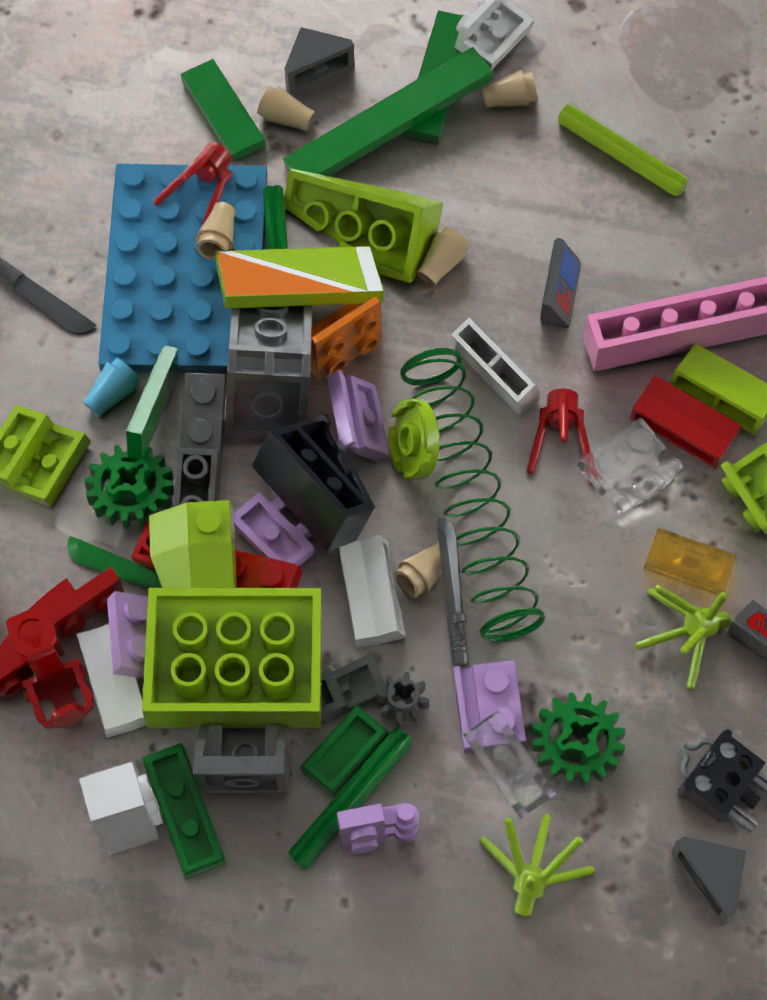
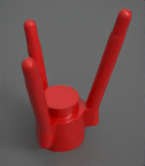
(208, 166)
(562, 414)

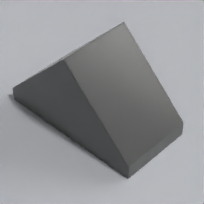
(317, 58)
(714, 873)

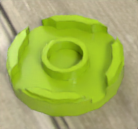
(414, 439)

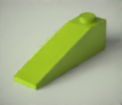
(359, 214)
(194, 545)

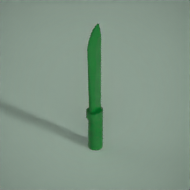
(101, 560)

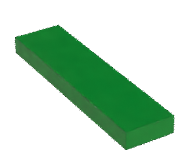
(438, 51)

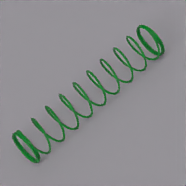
(520, 612)

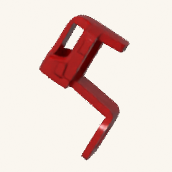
(52, 677)

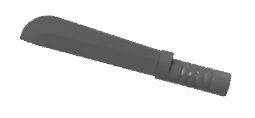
(44, 300)
(453, 591)

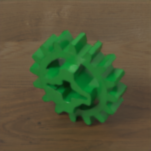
(128, 491)
(592, 728)

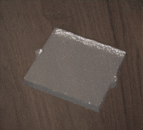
(78, 516)

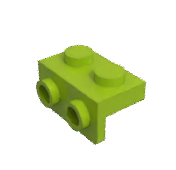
(749, 481)

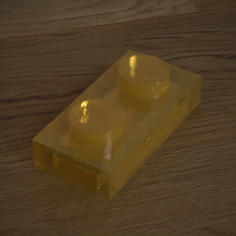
(690, 562)

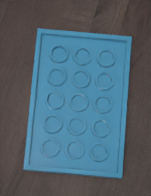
(157, 280)

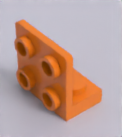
(344, 336)

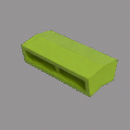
(723, 387)

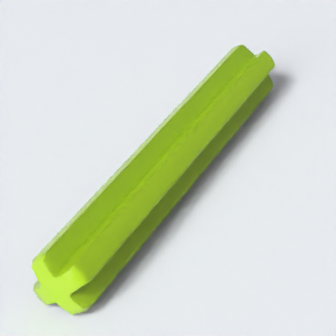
(622, 150)

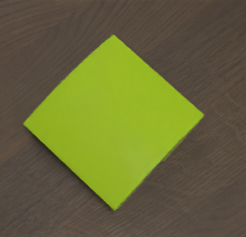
(38, 455)

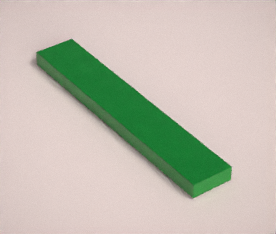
(392, 115)

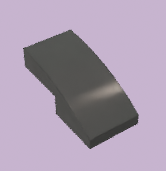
(350, 687)

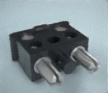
(710, 778)

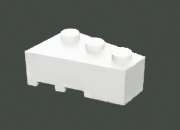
(121, 807)

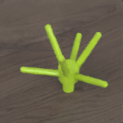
(697, 623)
(530, 879)

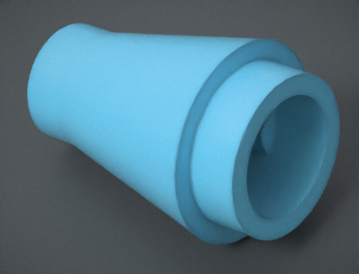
(111, 386)

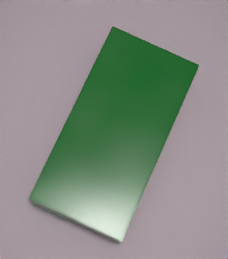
(344, 751)

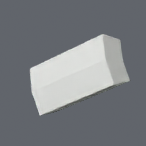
(500, 362)
(371, 592)
(115, 696)

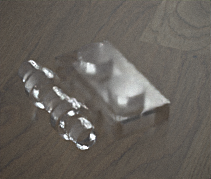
(623, 456)

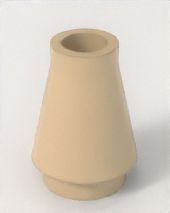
(511, 91)
(283, 109)
(216, 231)
(443, 255)
(420, 572)

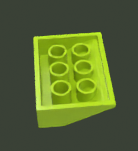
(233, 657)

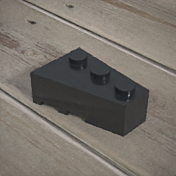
(314, 481)

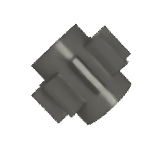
(399, 710)

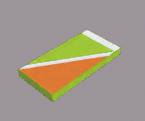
(298, 277)

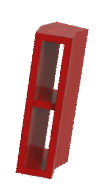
(686, 422)

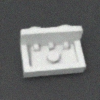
(492, 30)

